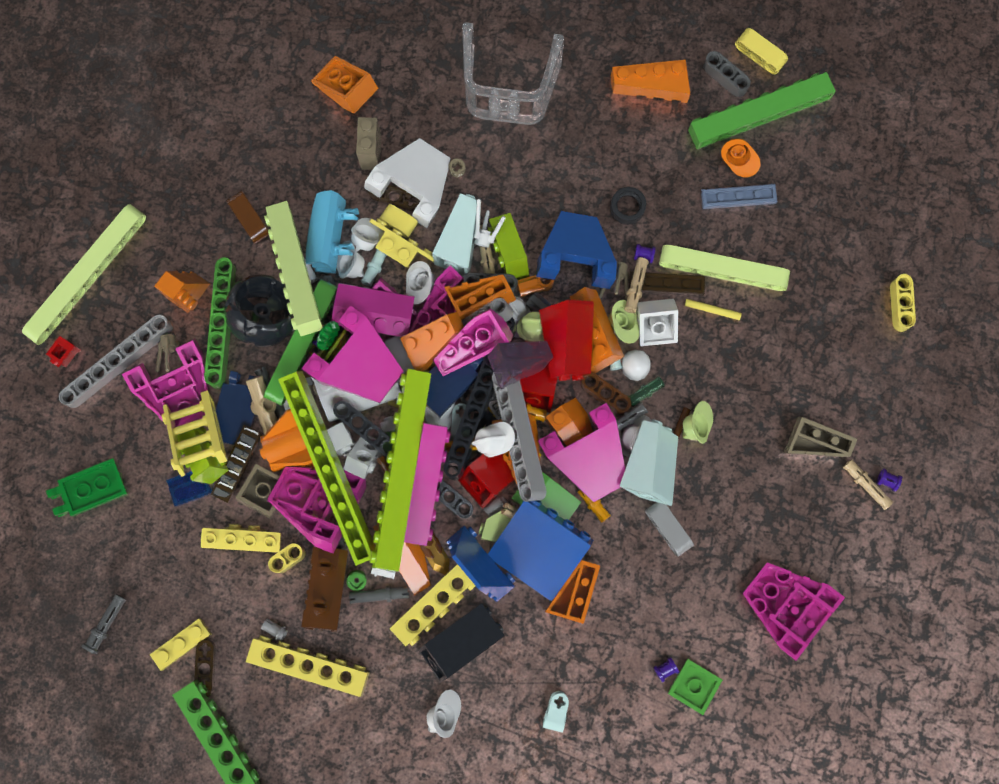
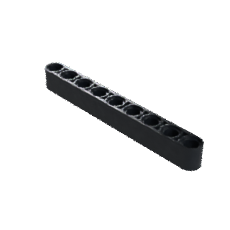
(472, 424)
(378, 443)

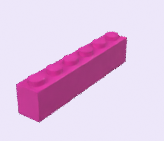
(425, 483)

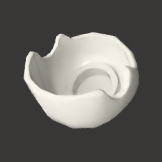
(636, 365)

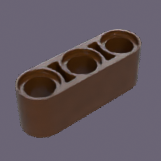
(248, 217)
(600, 385)

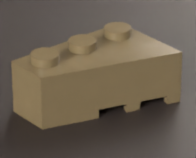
(818, 439)

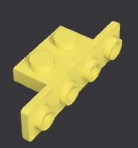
(398, 248)
(241, 538)

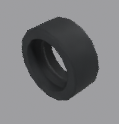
(635, 193)

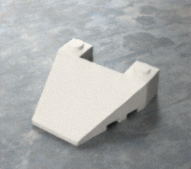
(419, 171)

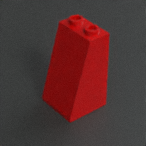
(569, 335)
(539, 389)

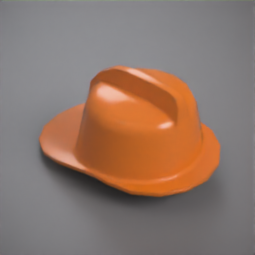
(740, 157)

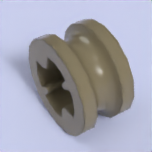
(460, 172)

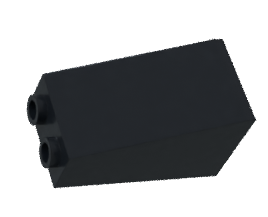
(461, 642)

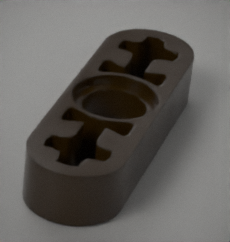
(398, 203)
(209, 684)

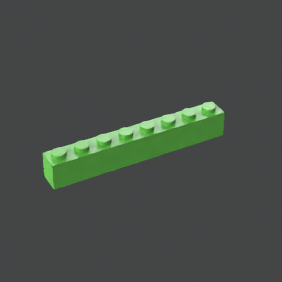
(761, 110)

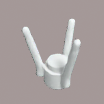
(483, 237)

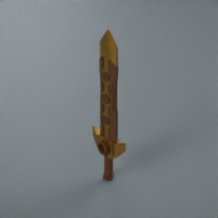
(433, 551)

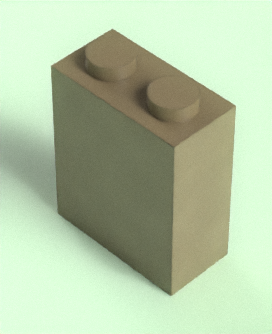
(368, 143)

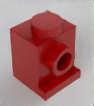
(58, 348)

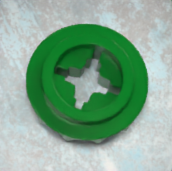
(328, 335)

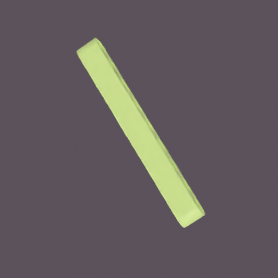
(84, 274)

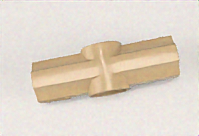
(261, 406)

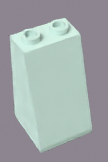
(457, 241)
(652, 464)

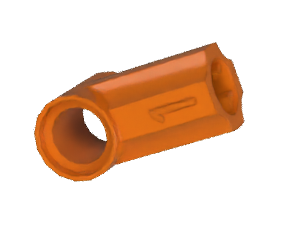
(533, 284)

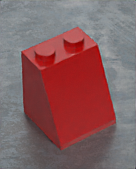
(486, 478)

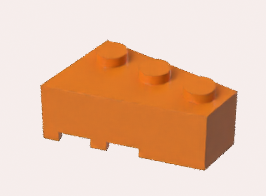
(182, 288)
(473, 296)
(430, 340)
(576, 593)

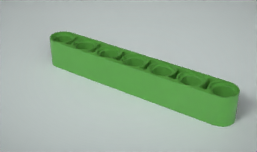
(223, 331)
(299, 345)

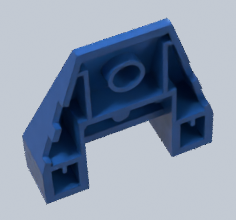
(581, 241)
(478, 564)

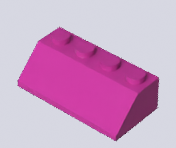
(386, 311)

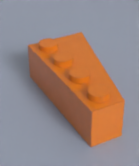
(657, 80)
(604, 341)

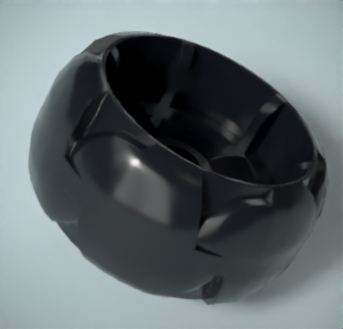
(260, 328)

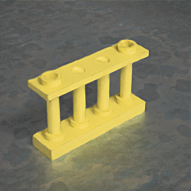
(212, 435)

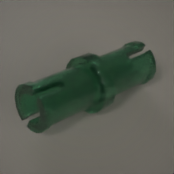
(646, 391)

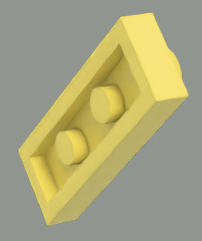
(180, 644)

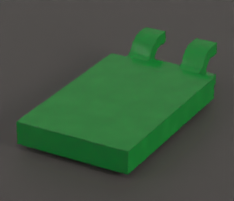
(88, 489)

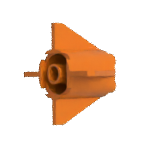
(284, 445)

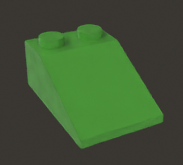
(556, 498)

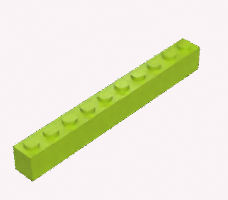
(328, 466)
(401, 470)

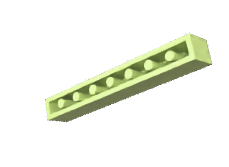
(293, 268)

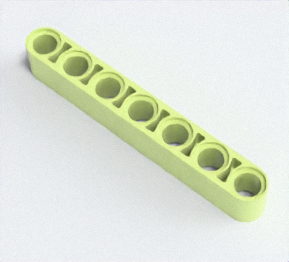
(724, 267)

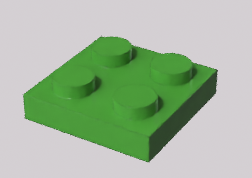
(695, 686)

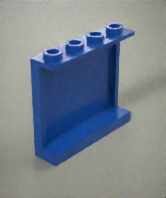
(540, 548)

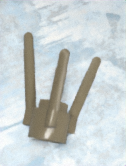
(621, 273)
(167, 345)

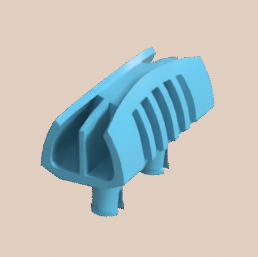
(326, 230)

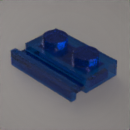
(185, 490)

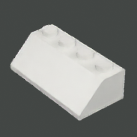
(330, 396)

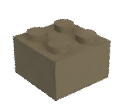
(257, 490)

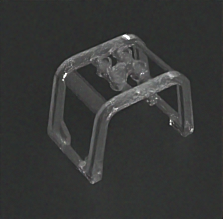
(539, 97)

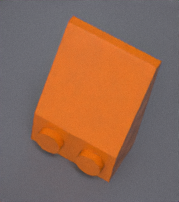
(345, 84)

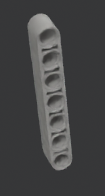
(106, 362)
(524, 451)

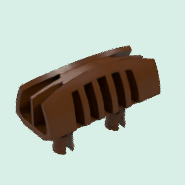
(325, 589)

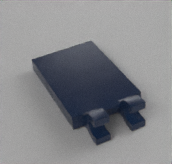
(449, 388)
(234, 408)

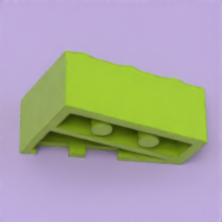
(509, 247)
(206, 469)

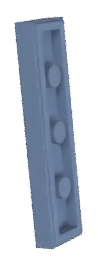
(738, 196)

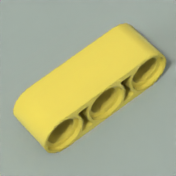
(761, 51)
(907, 295)

